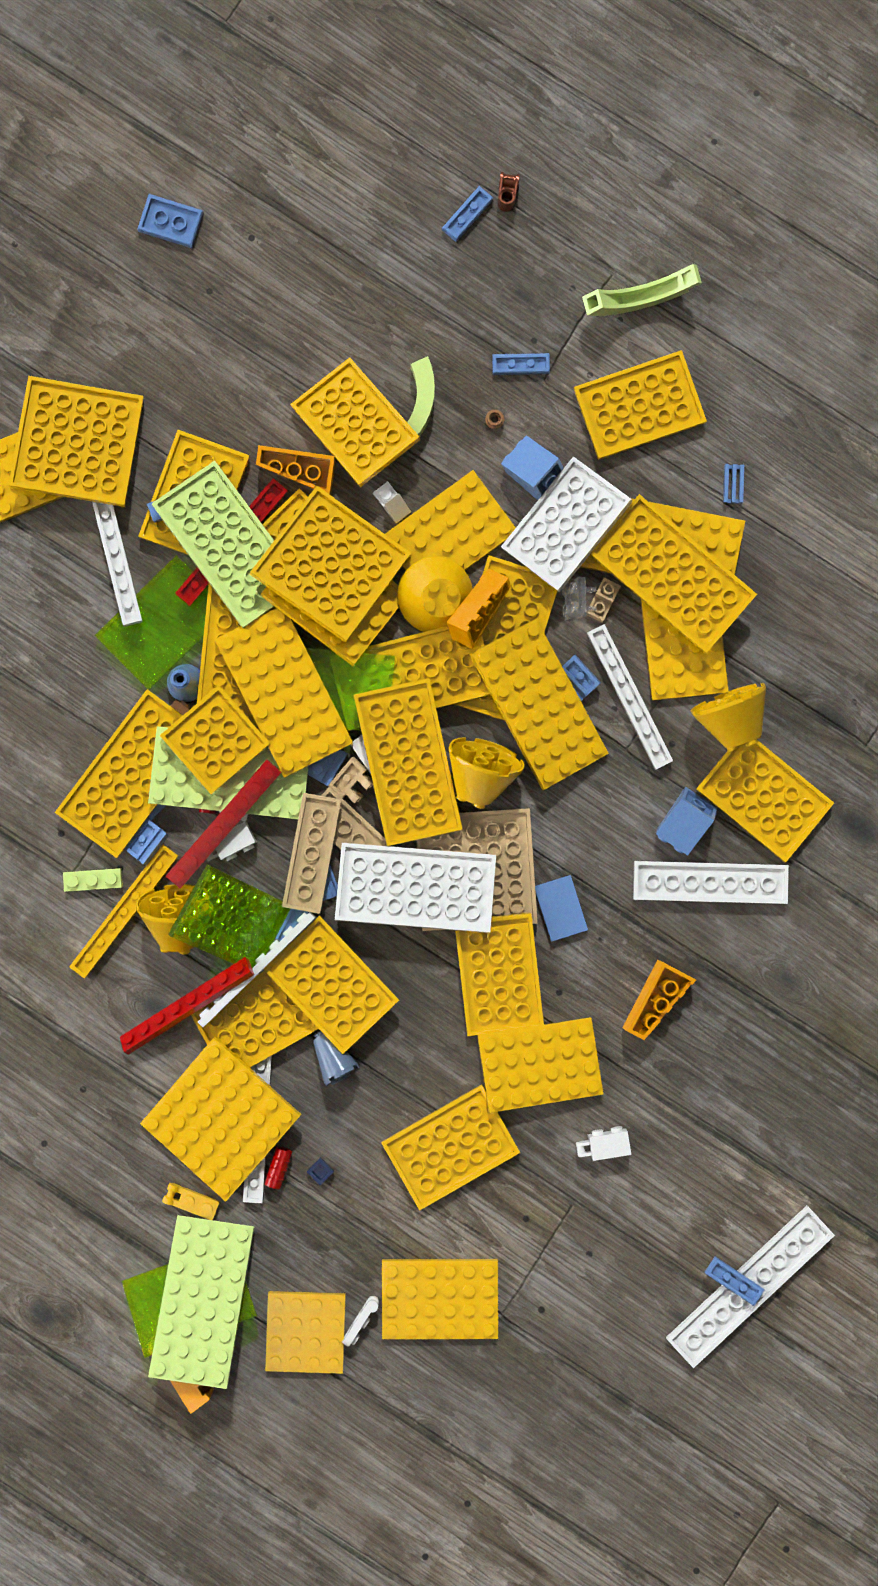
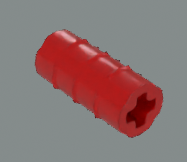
(278, 1167)

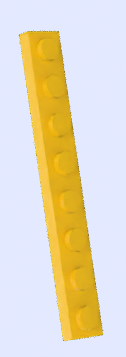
(123, 911)

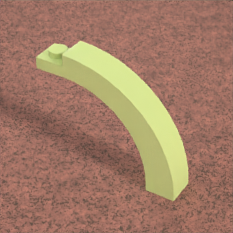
(631, 299)
(424, 404)

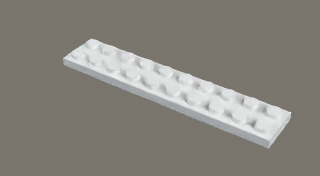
(768, 1268)

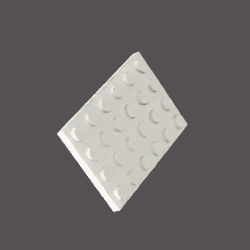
(566, 524)

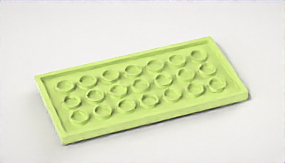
(220, 538)
(177, 786)
(201, 1302)

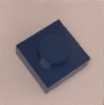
(320, 1171)

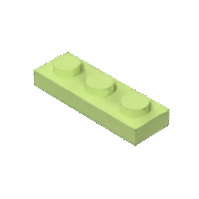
(92, 879)

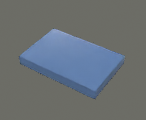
(170, 221)
(560, 908)

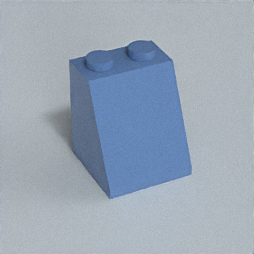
(532, 466)
(686, 821)

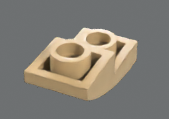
(603, 599)

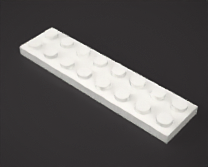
(710, 882)

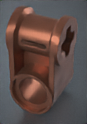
(507, 189)

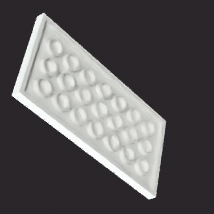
(415, 887)

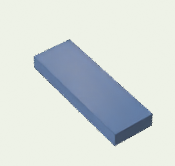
(467, 214)
(520, 364)
(734, 1281)

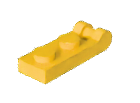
(191, 1201)

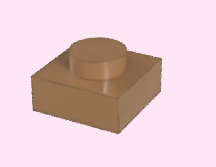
(181, 707)

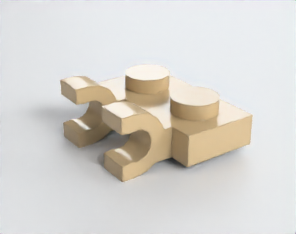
(348, 777)

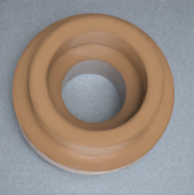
(494, 413)

